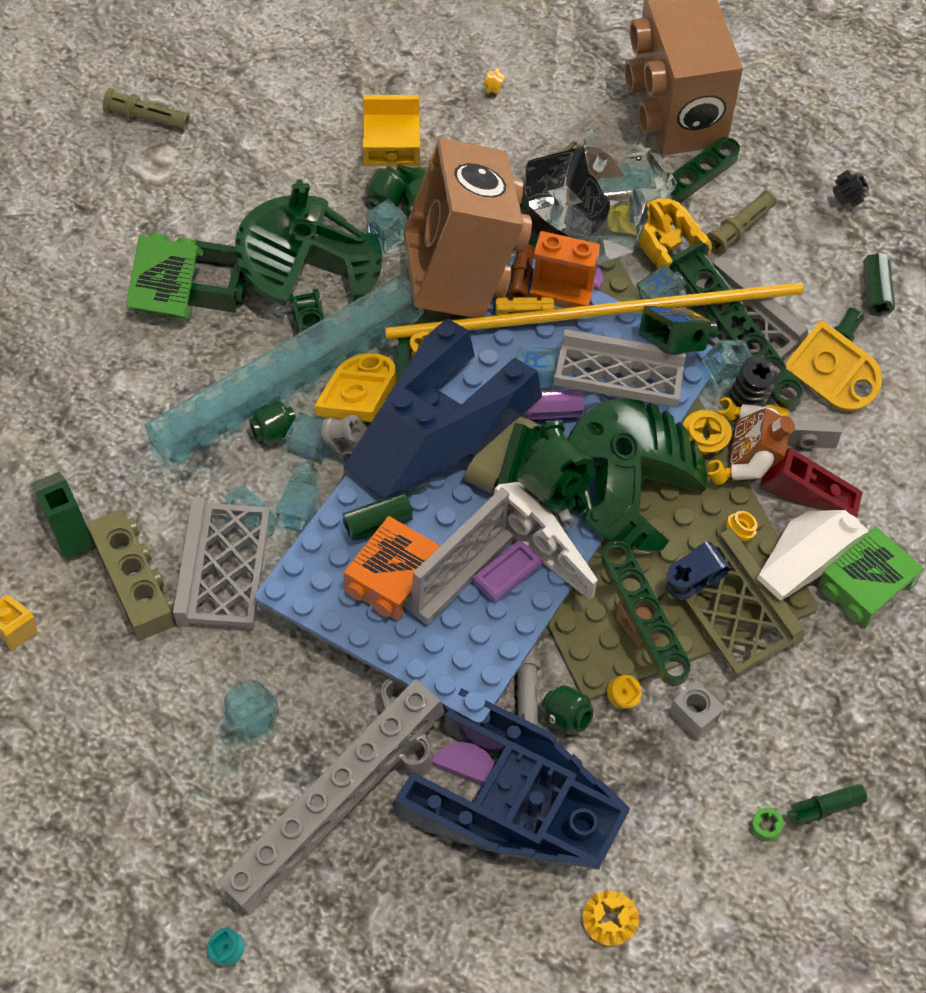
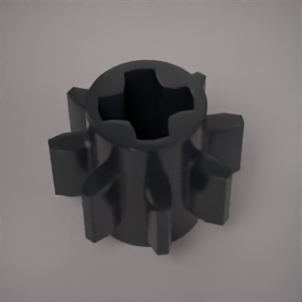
(850, 188)

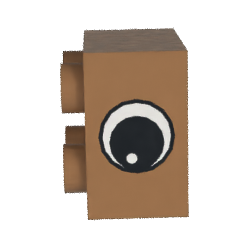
(683, 73)
(464, 229)

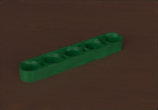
(702, 176)
(645, 627)

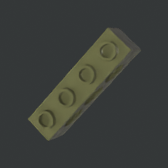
(144, 617)

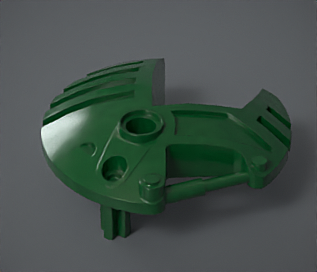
(291, 231)
(649, 449)

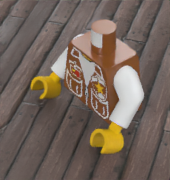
(757, 442)

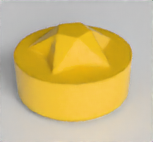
(624, 692)

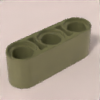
(487, 464)

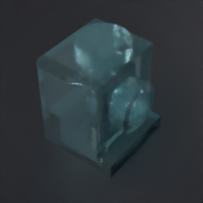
(726, 359)

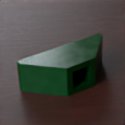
(63, 515)

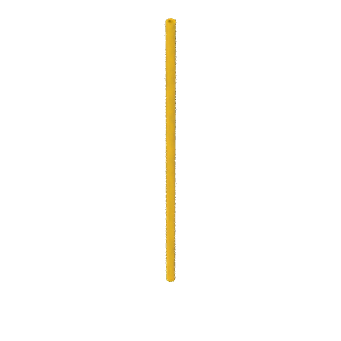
(604, 309)

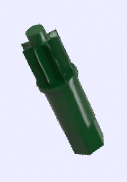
(827, 804)

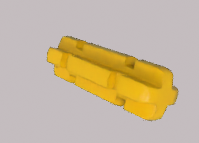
(522, 305)

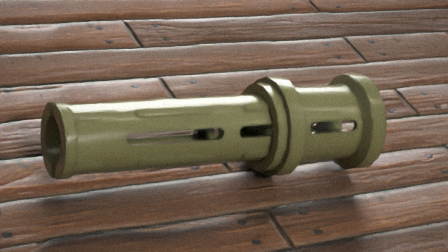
(133, 107)
(733, 228)

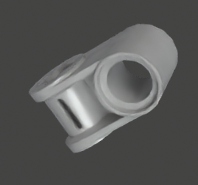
(343, 434)

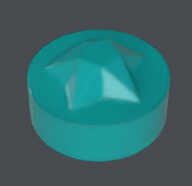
(225, 947)

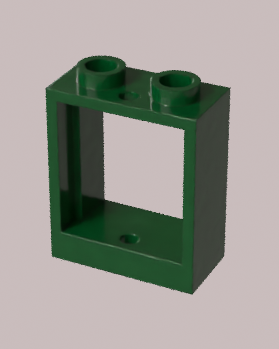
(217, 297)

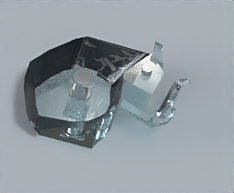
(588, 196)

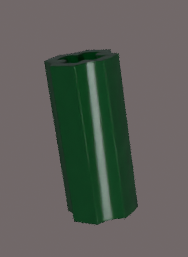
(879, 284)
(368, 518)

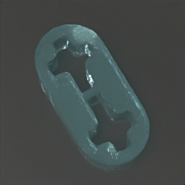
(243, 494)

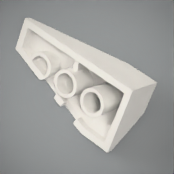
(543, 534)
(809, 548)

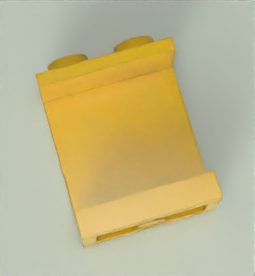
(391, 130)

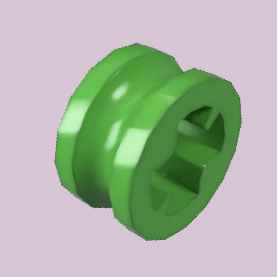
(768, 813)

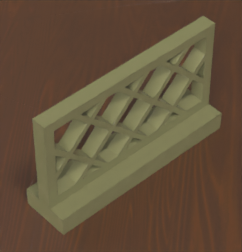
(776, 611)

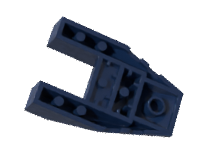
(429, 431)
(532, 803)

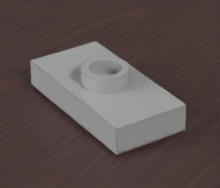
(815, 434)

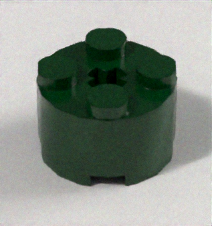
(556, 472)

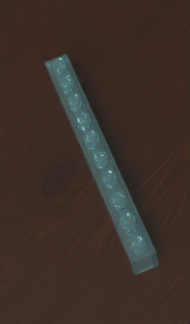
(282, 370)

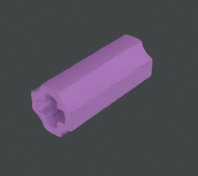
(557, 405)

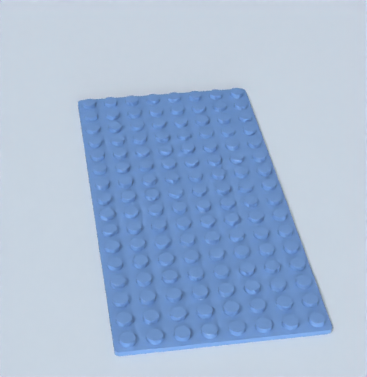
(472, 639)

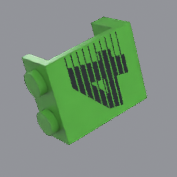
(163, 276)
(869, 576)

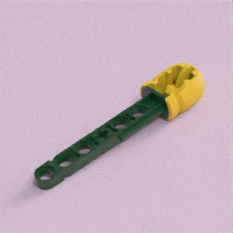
(695, 264)

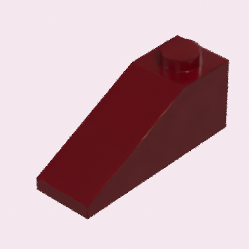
(811, 485)

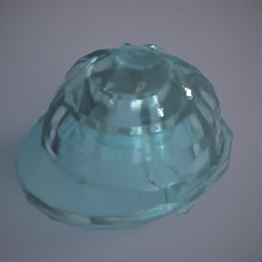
(250, 709)

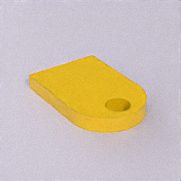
(833, 366)
(357, 388)

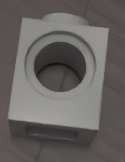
(696, 723)

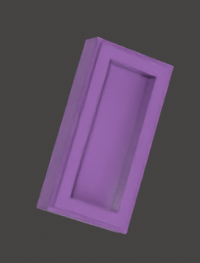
(507, 571)

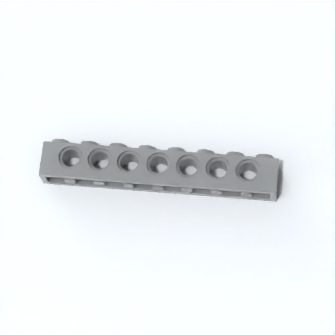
(332, 796)

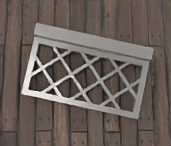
(767, 310)
(613, 356)
(460, 558)
(194, 566)

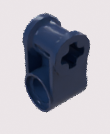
(700, 567)

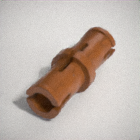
(521, 272)

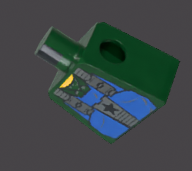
(687, 329)

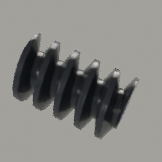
(754, 382)

